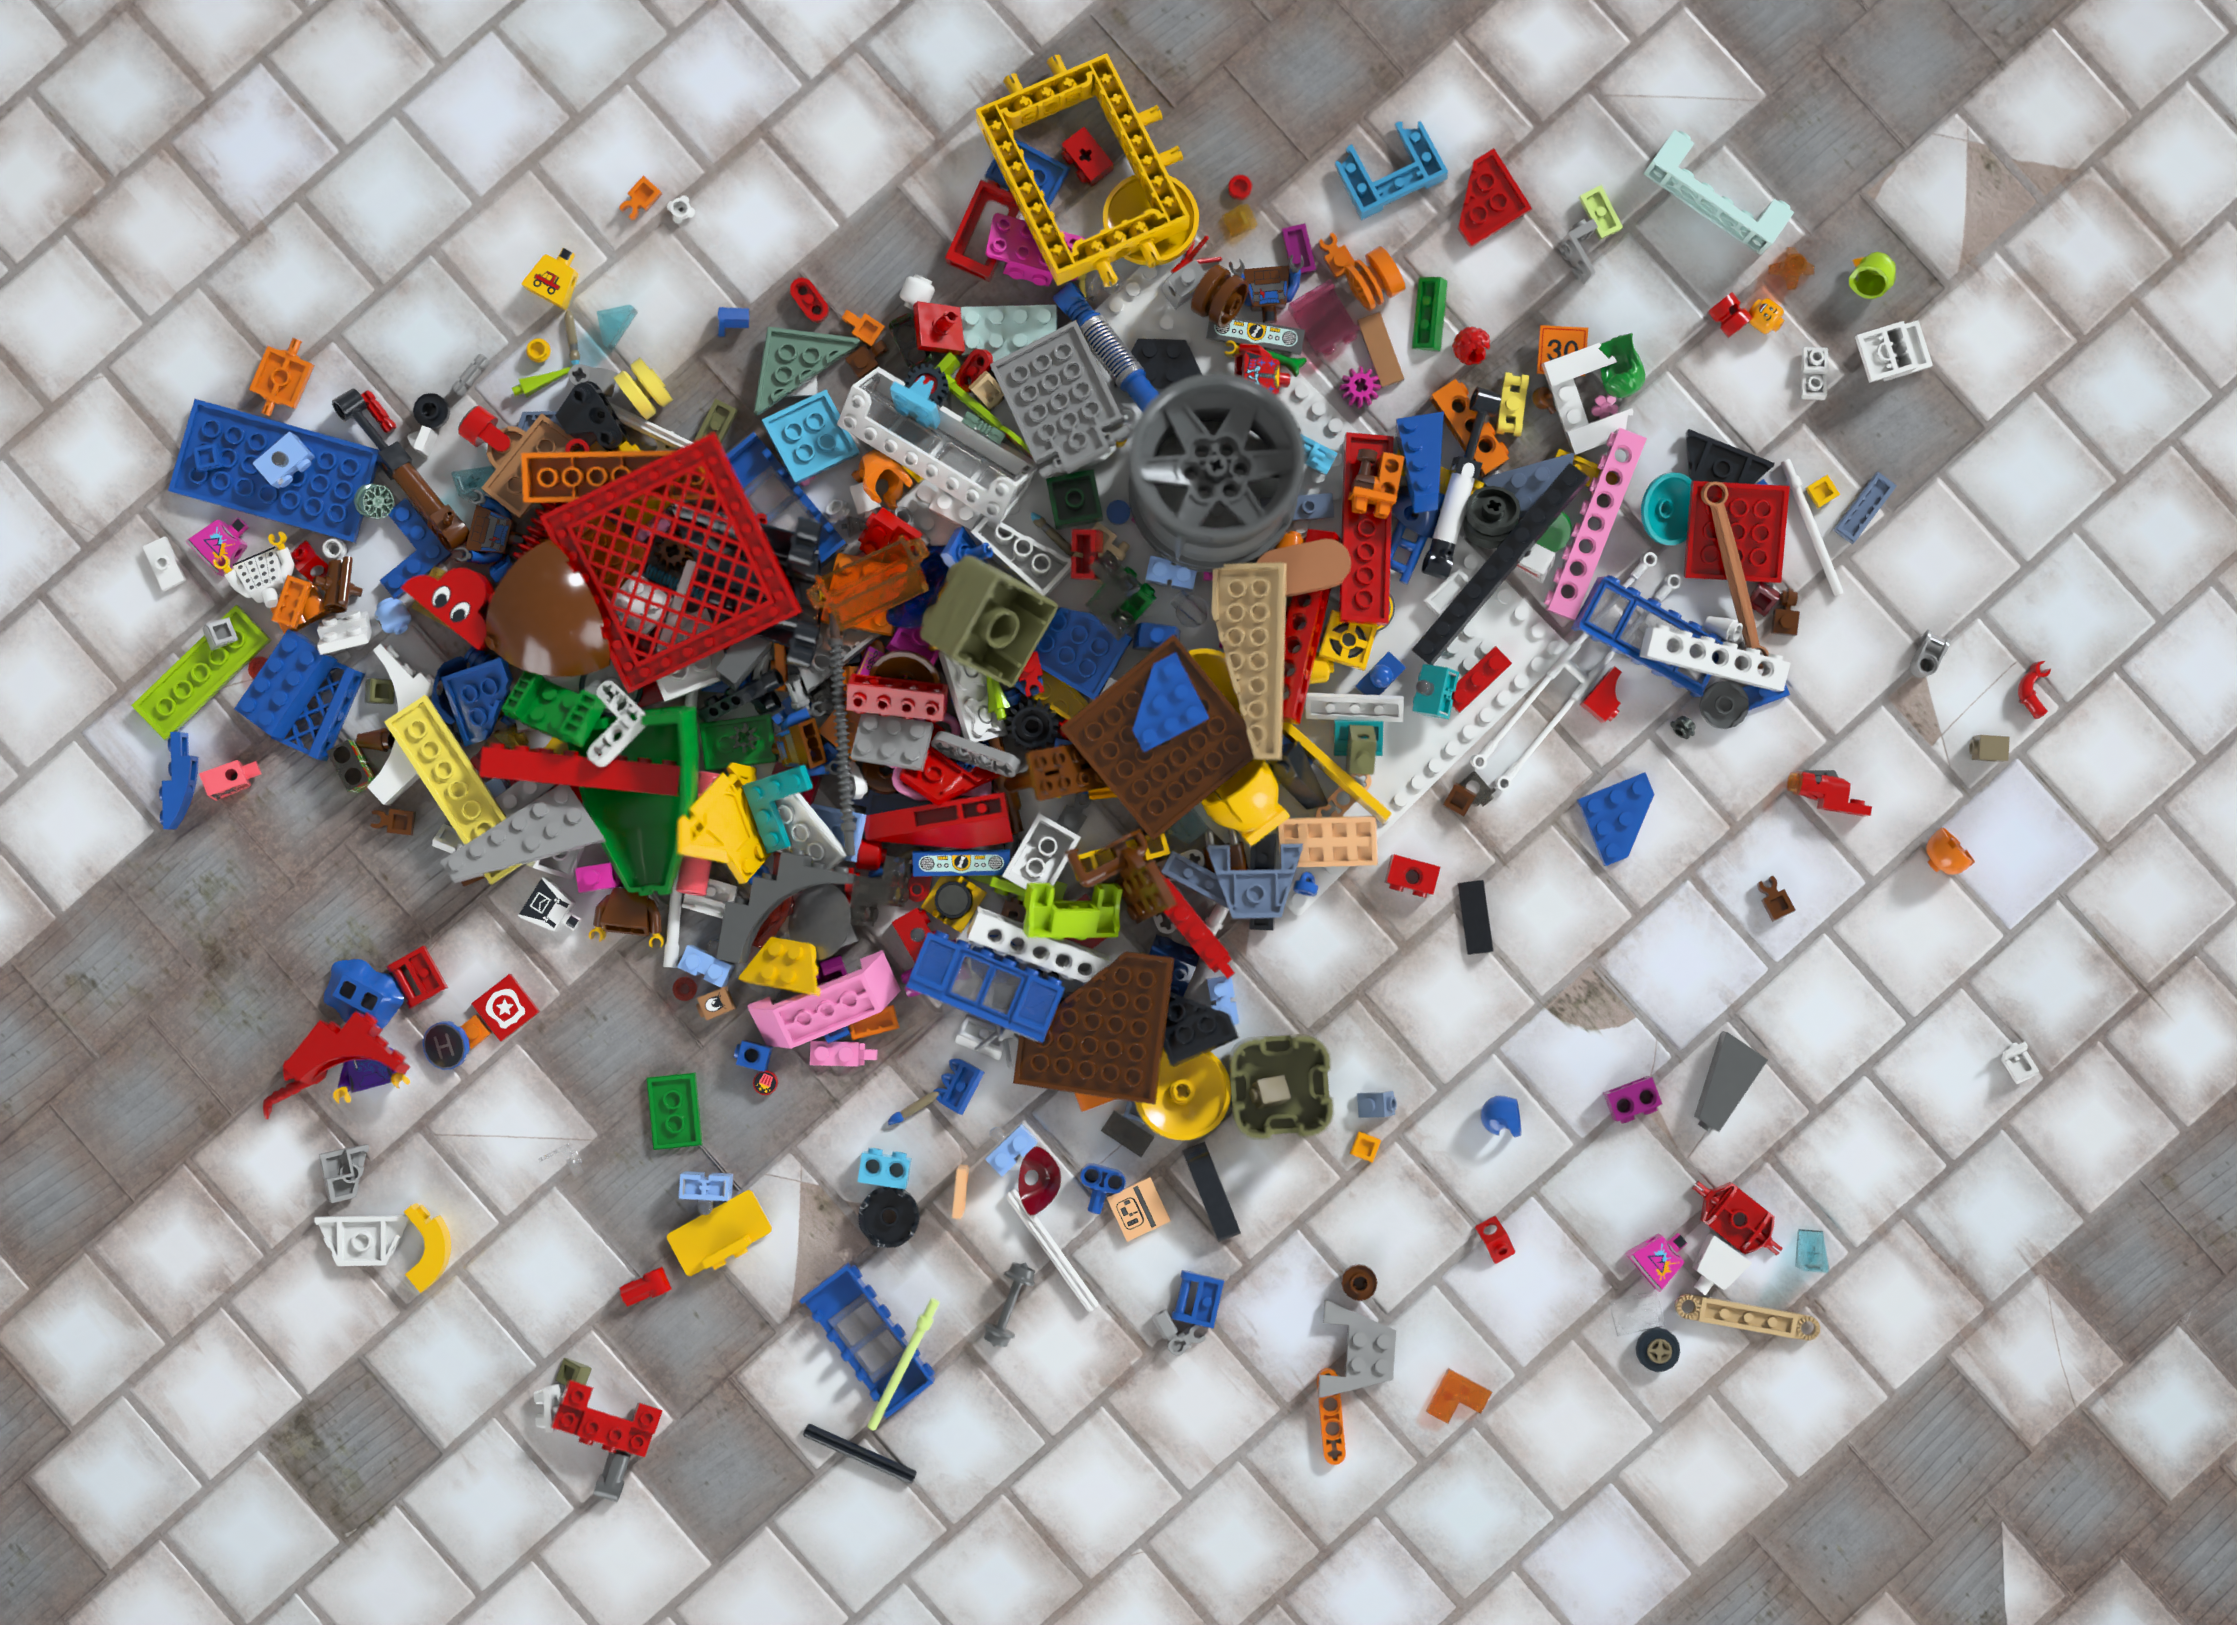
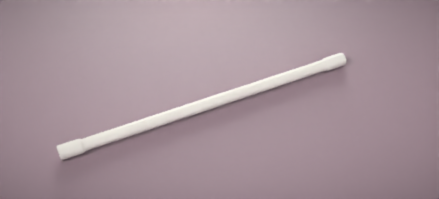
(671, 950)

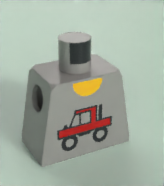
(1183, 283)

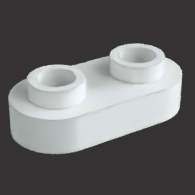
(859, 784)

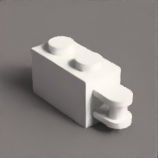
(949, 507)

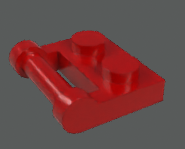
(424, 974)

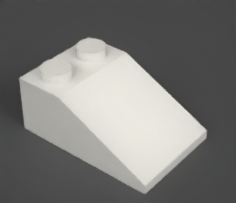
(1041, 853)

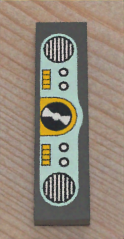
(1263, 334)

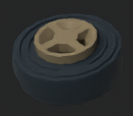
(1664, 1355)

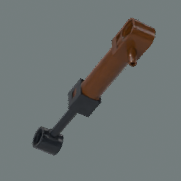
(397, 466)

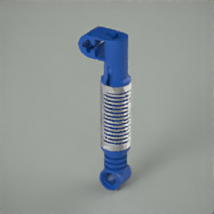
(1107, 345)

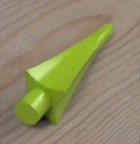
(532, 384)
(996, 699)

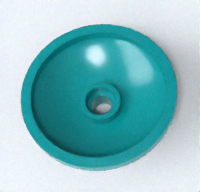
(1670, 523)

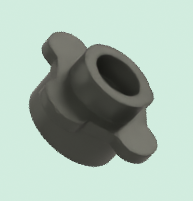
(1683, 727)

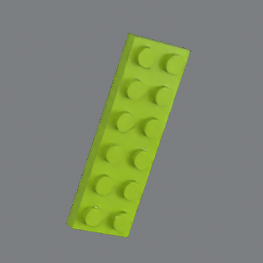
(199, 676)

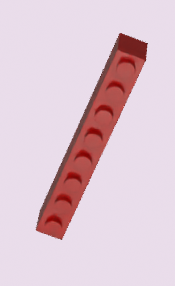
(580, 771)

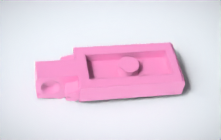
(840, 1053)

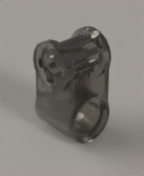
(820, 693)

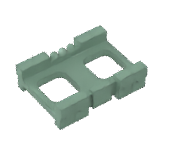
(974, 420)

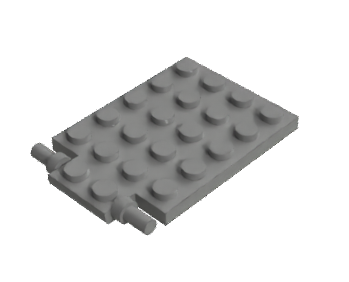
(1060, 400)

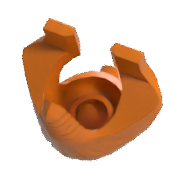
(879, 466)

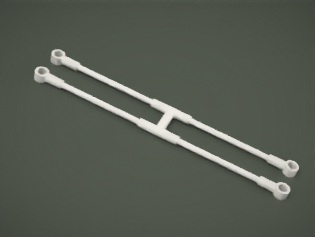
(1586, 681)

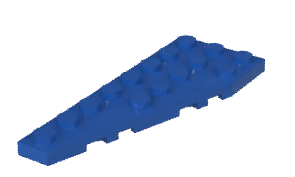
(1080, 651)

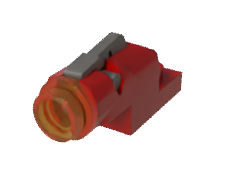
(1828, 789)

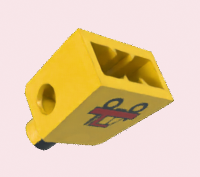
(553, 279)

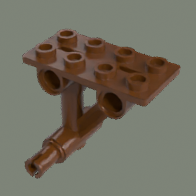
(1051, 775)

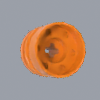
(1371, 280)

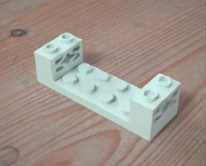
(1720, 210)

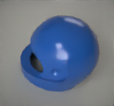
(1501, 1113)

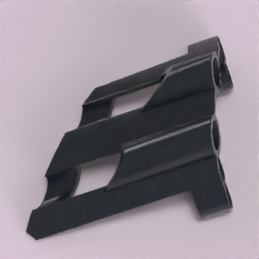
(800, 562)

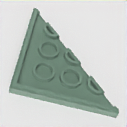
(793, 359)

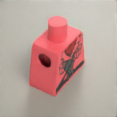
(219, 783)

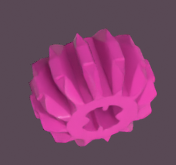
(1369, 387)

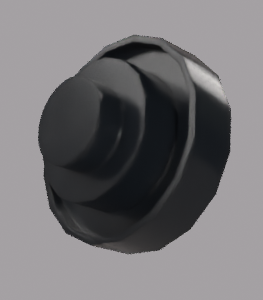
(431, 410)

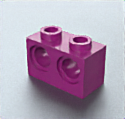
(1631, 1092)

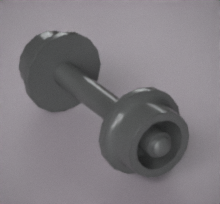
(998, 1334)

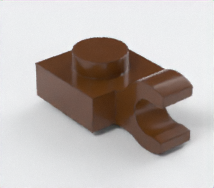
(864, 360)

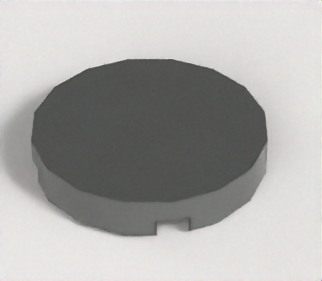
(1724, 704)

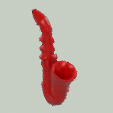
(290, 1089)

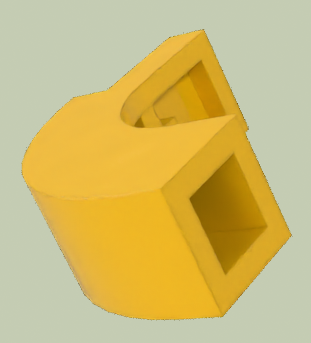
(436, 1250)

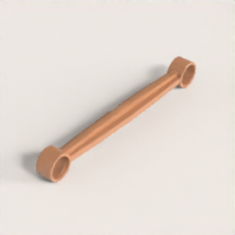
(1733, 569)

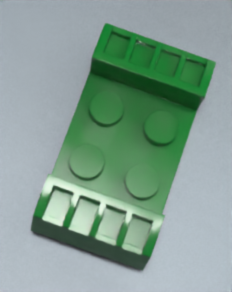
(553, 708)

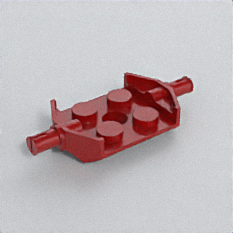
(1718, 1213)

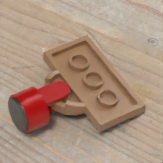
(505, 452)

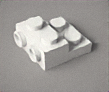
(344, 631)

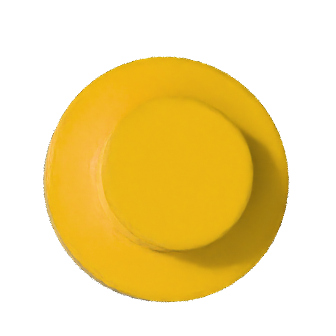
(538, 350)

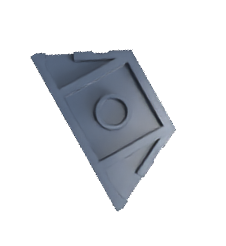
(1530, 481)

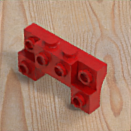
(611, 1431)

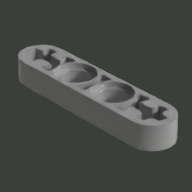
(997, 762)

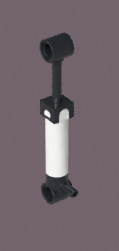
(1463, 473)

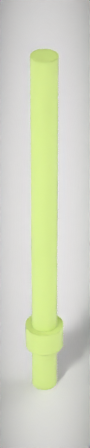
(923, 1323)

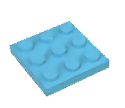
(809, 437)

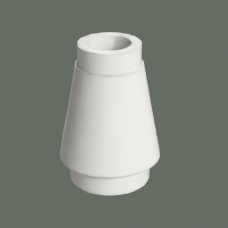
(1726, 628)

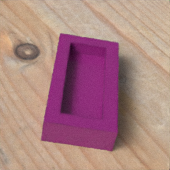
(1298, 244)

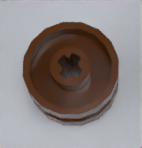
(1219, 296)

